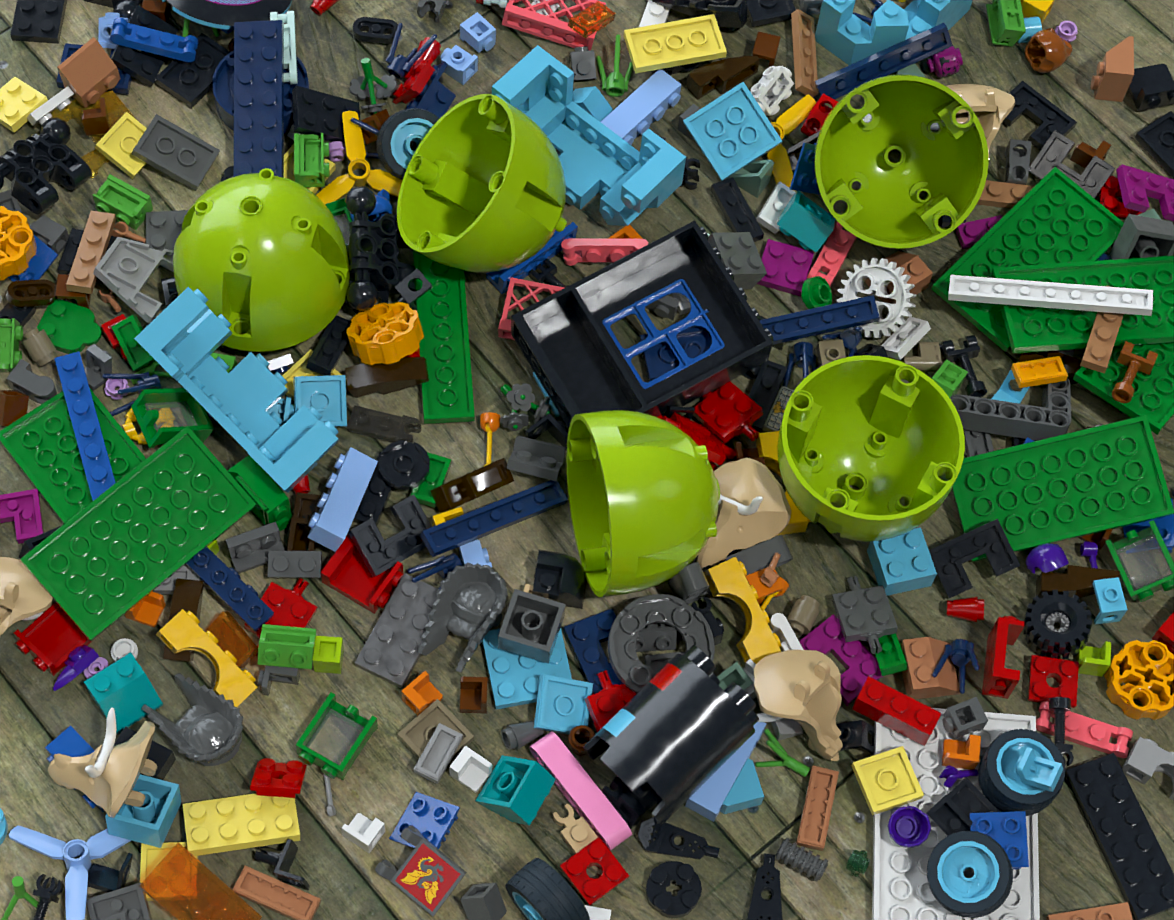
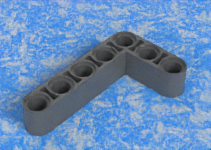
(1016, 418)
(692, 584)

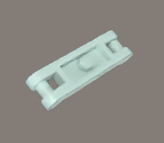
(290, 57)

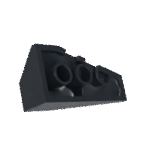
(727, 12)

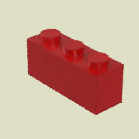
(896, 711)

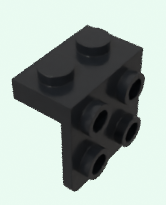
(1152, 87)

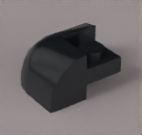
(559, 578)

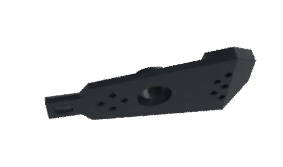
(665, 843)
(766, 908)

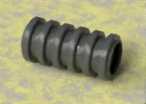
(801, 859)

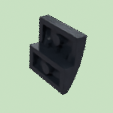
(954, 809)

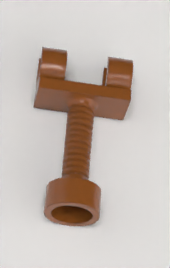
(1123, 390)

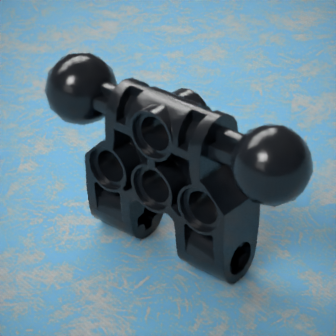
(41, 159)
(373, 251)

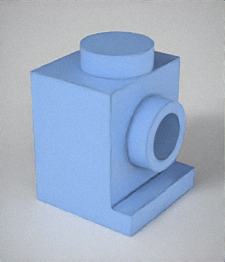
(105, 28)
(478, 33)
(460, 64)
(473, 553)

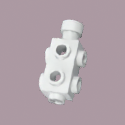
(772, 88)

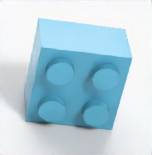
(902, 562)
(153, 819)

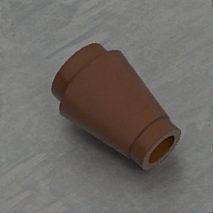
(579, 735)

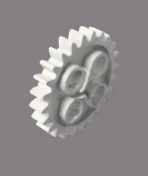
(880, 275)

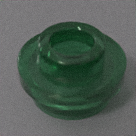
(858, 862)

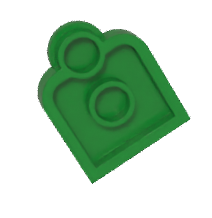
(70, 326)

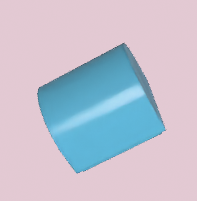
(1032, 25)

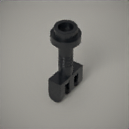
(546, 274)

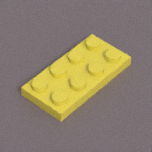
(674, 43)
(239, 823)

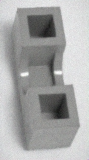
(1146, 759)

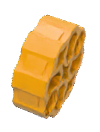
(13, 231)
(385, 333)
(1135, 668)

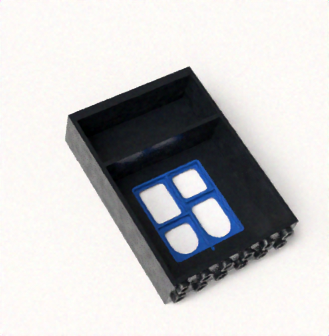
(588, 370)

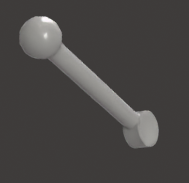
(330, 808)

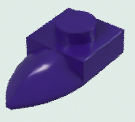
(78, 661)

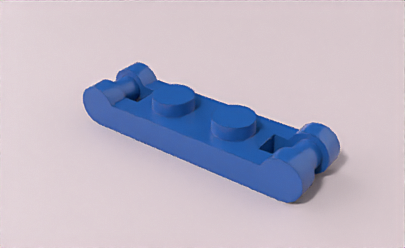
(153, 41)

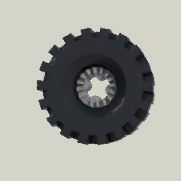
(1073, 620)

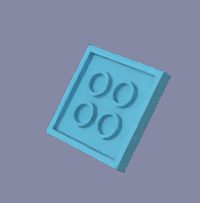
(732, 131)
(517, 677)

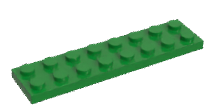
(445, 343)

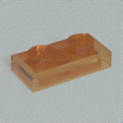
(591, 19)
(233, 638)

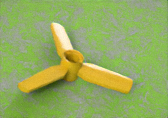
(784, 126)
(356, 153)

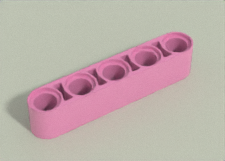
(580, 790)

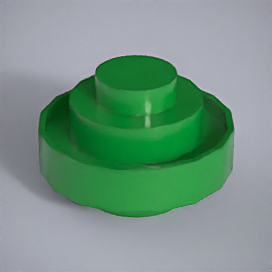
(816, 292)

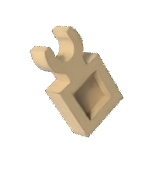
(575, 832)

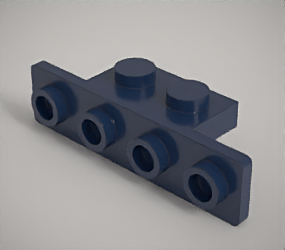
(434, 96)
(231, 589)

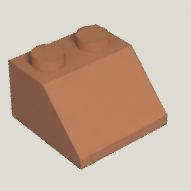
(1115, 72)
(89, 73)
(914, 267)
(921, 659)

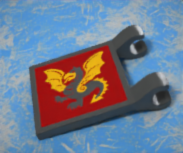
(425, 875)

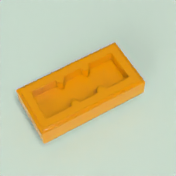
(1039, 372)

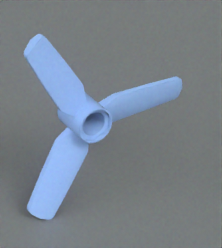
(77, 877)

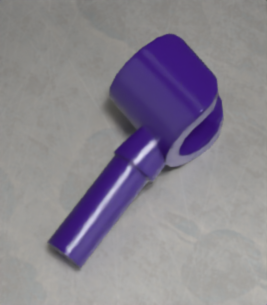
(1090, 550)
(952, 774)

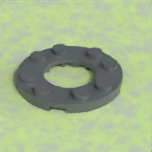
(646, 611)

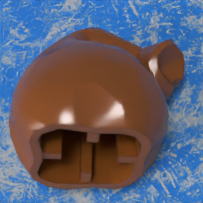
(1047, 51)

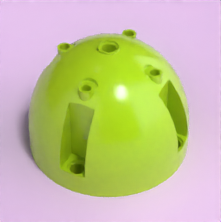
(943, 163)
(482, 188)
(264, 260)
(873, 432)
(637, 499)

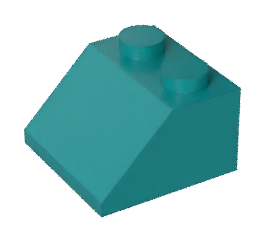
(806, 222)
(124, 689)
(516, 789)

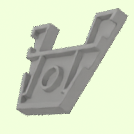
(127, 270)

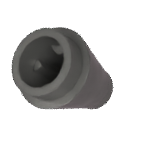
(519, 734)

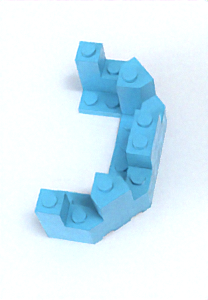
(854, 39)
(591, 153)
(238, 400)

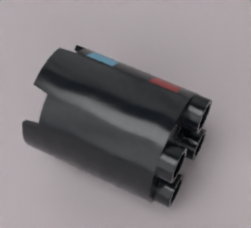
(675, 733)

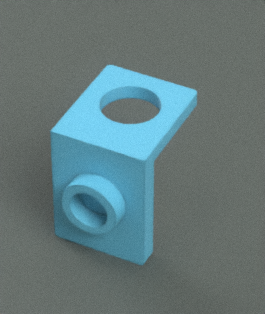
(1007, 394)
(1110, 600)

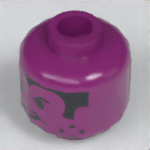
(945, 62)

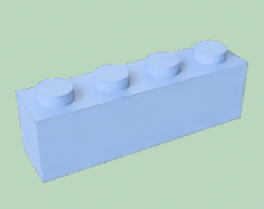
(644, 106)
(342, 498)
(711, 795)

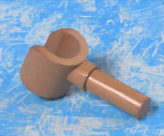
(124, 231)
(110, 298)
(769, 576)

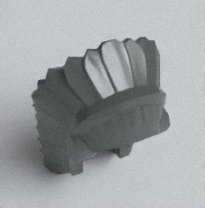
(467, 607)
(208, 730)

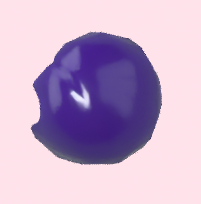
(1046, 558)
(909, 827)

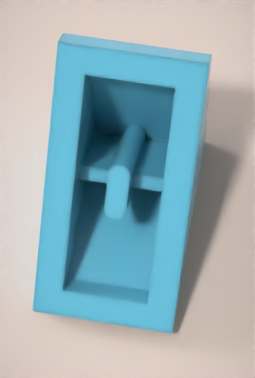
(592, 102)
(745, 791)

